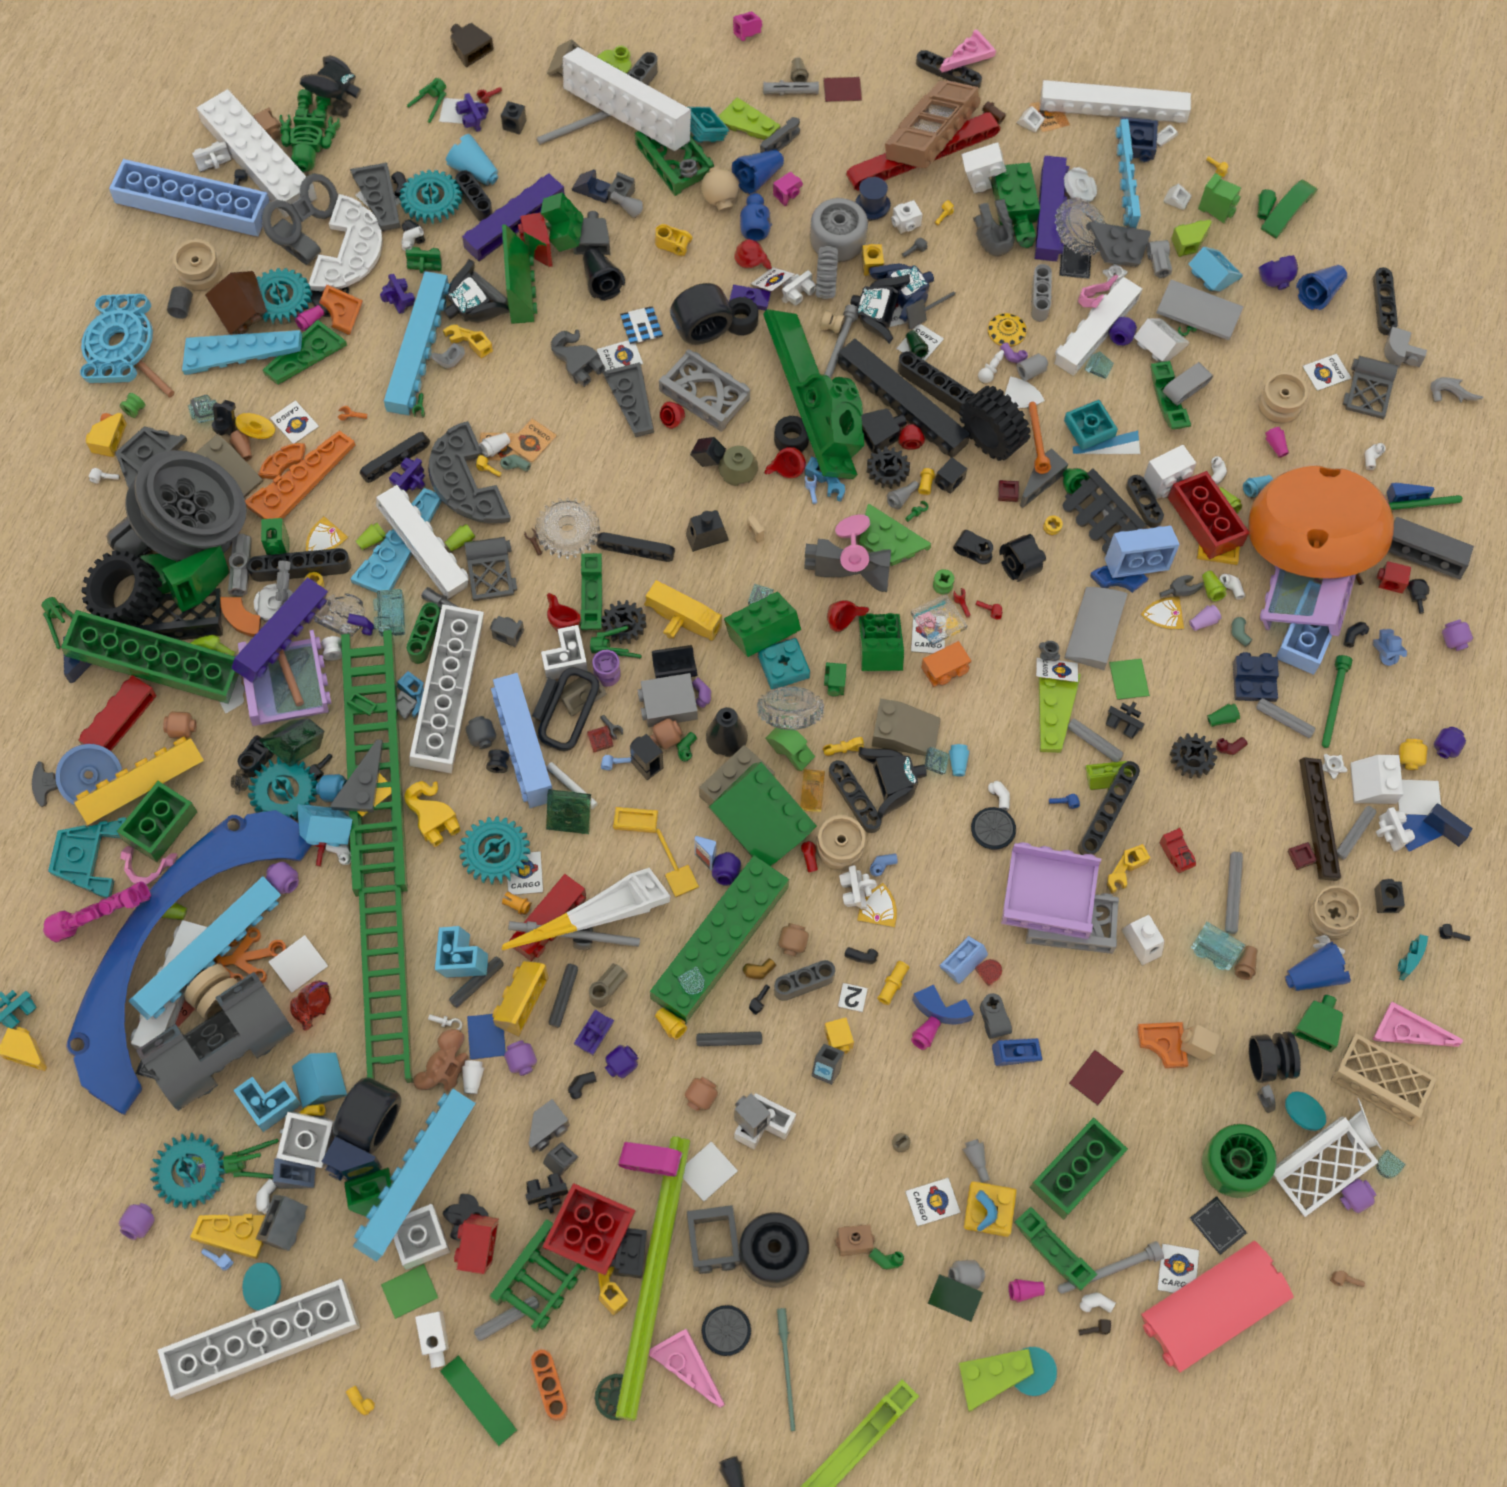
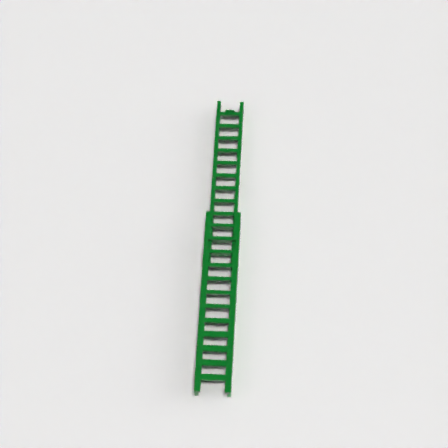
(398, 846)

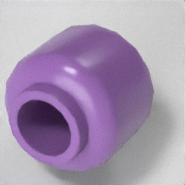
(1457, 635)
(282, 877)
(520, 1058)
(1358, 1196)
(136, 1221)

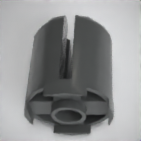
(124, 538)

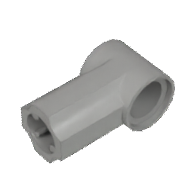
(1159, 254)

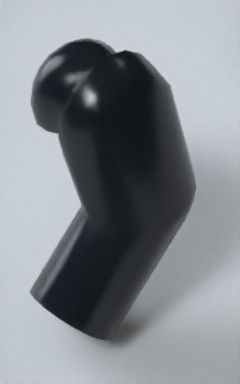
(400, 179)
(409, 224)
(579, 1082)

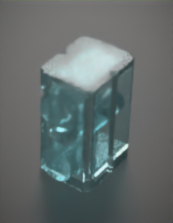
(390, 611)
(1217, 946)

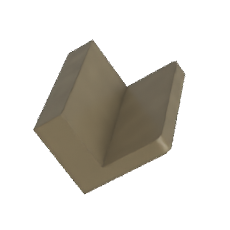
(557, 61)
(576, 693)

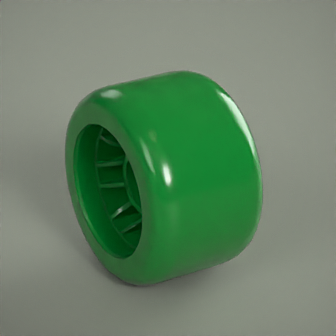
(1247, 1146)

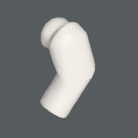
(1372, 454)
(1003, 794)
(343, 853)
(263, 1194)
(1094, 1300)

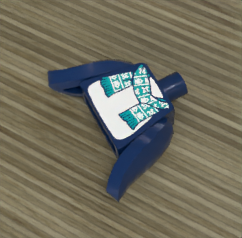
(914, 291)

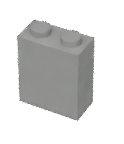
(668, 698)

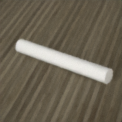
(567, 781)

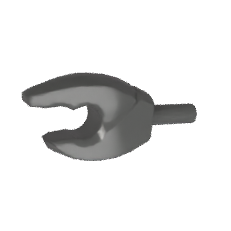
(1179, 587)

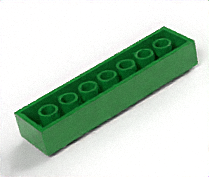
(150, 656)
(721, 936)

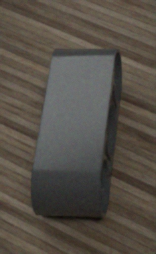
(645, 68)
(303, 249)
(812, 973)

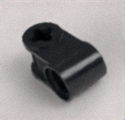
(973, 547)
(256, 754)

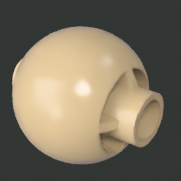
(720, 188)

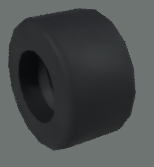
(745, 306)
(790, 424)

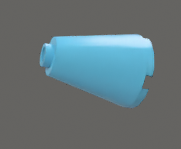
(472, 158)

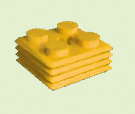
(1004, 1201)

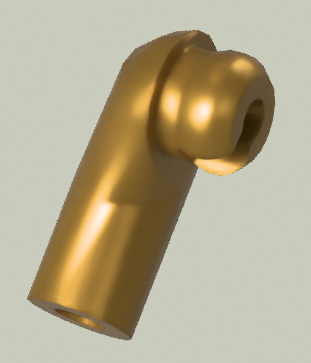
(759, 971)

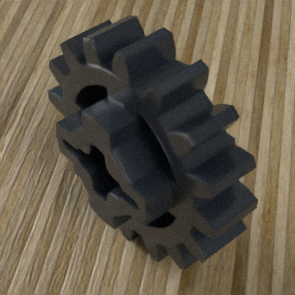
(888, 467)
(622, 616)
(1191, 747)

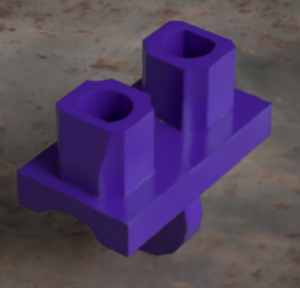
(474, 111)
(394, 293)
(412, 476)
(594, 1032)

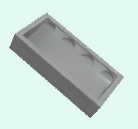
(1199, 309)
(1096, 626)

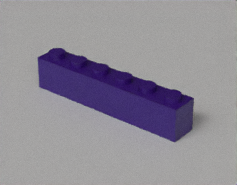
(1051, 197)
(488, 233)
(279, 630)

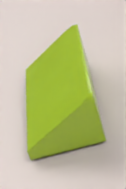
(1101, 775)

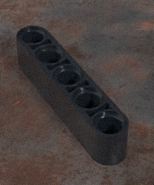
(932, 377)
(309, 560)
(1115, 801)

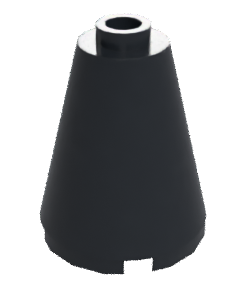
(602, 275)
(726, 733)

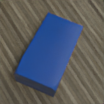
(1405, 492)
(1016, 1051)

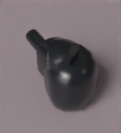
(1418, 590)

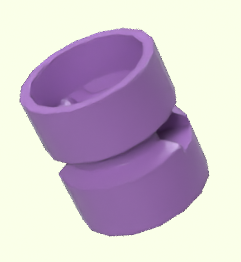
(607, 667)

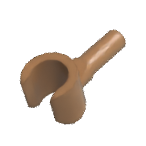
(1339, 1277)

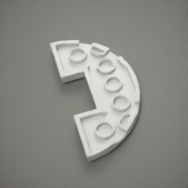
(358, 250)

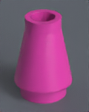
(309, 317)
(1277, 441)
(925, 1033)
(1024, 1289)

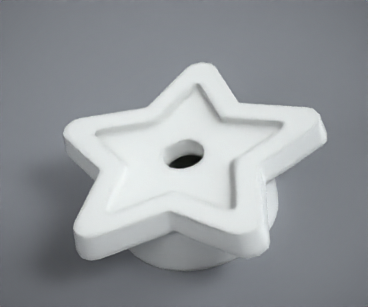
(1115, 269)
(1337, 761)

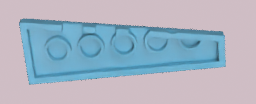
(1130, 200)
(214, 351)
(392, 555)

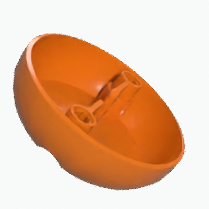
(1321, 522)

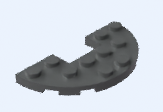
(454, 481)

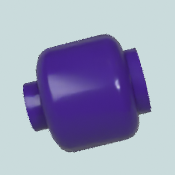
(1123, 331)
(1449, 742)
(726, 868)
(621, 1061)

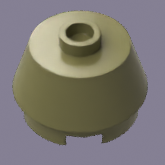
(738, 465)

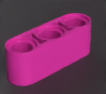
(650, 1159)

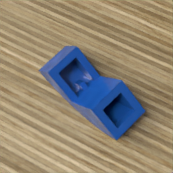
(931, 1004)

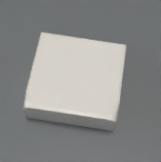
(1031, 119)
(1177, 197)

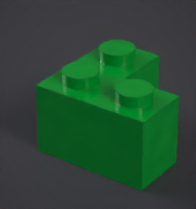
(564, 220)

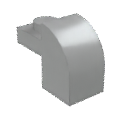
(1398, 350)

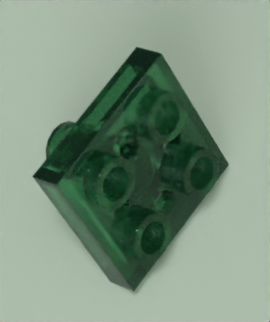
(569, 807)

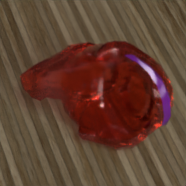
(310, 1003)

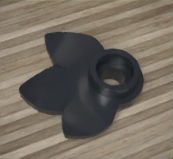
(459, 1212)

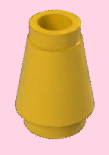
(672, 1025)

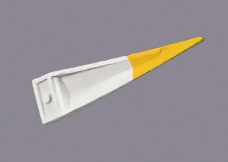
(625, 899)

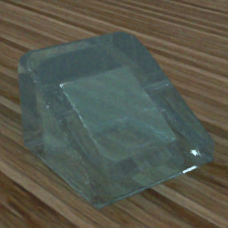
(1099, 365)

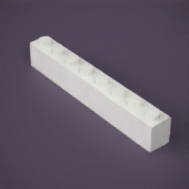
(1115, 101)

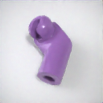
(1011, 356)
(704, 692)

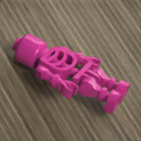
(65, 924)

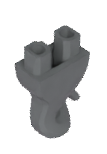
(579, 359)

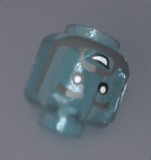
(201, 408)

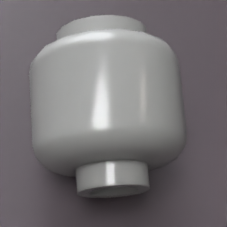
(967, 1273)

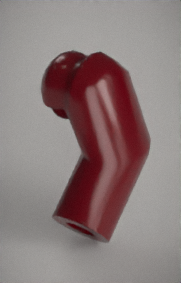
(1225, 747)

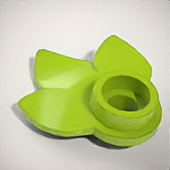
(617, 58)

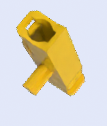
(682, 612)

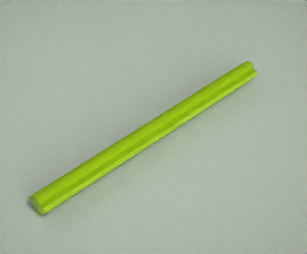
(651, 1287)

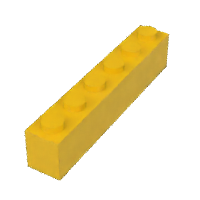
(137, 781)

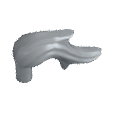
(1453, 386)

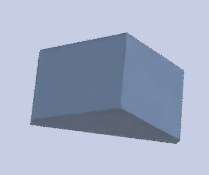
(293, 1175)

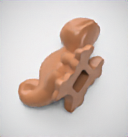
(443, 1064)

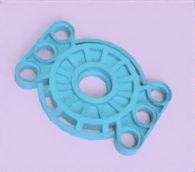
(127, 352)

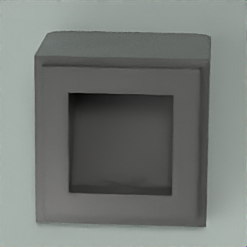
(559, 1159)

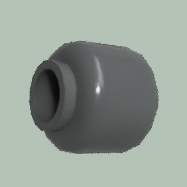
(480, 732)

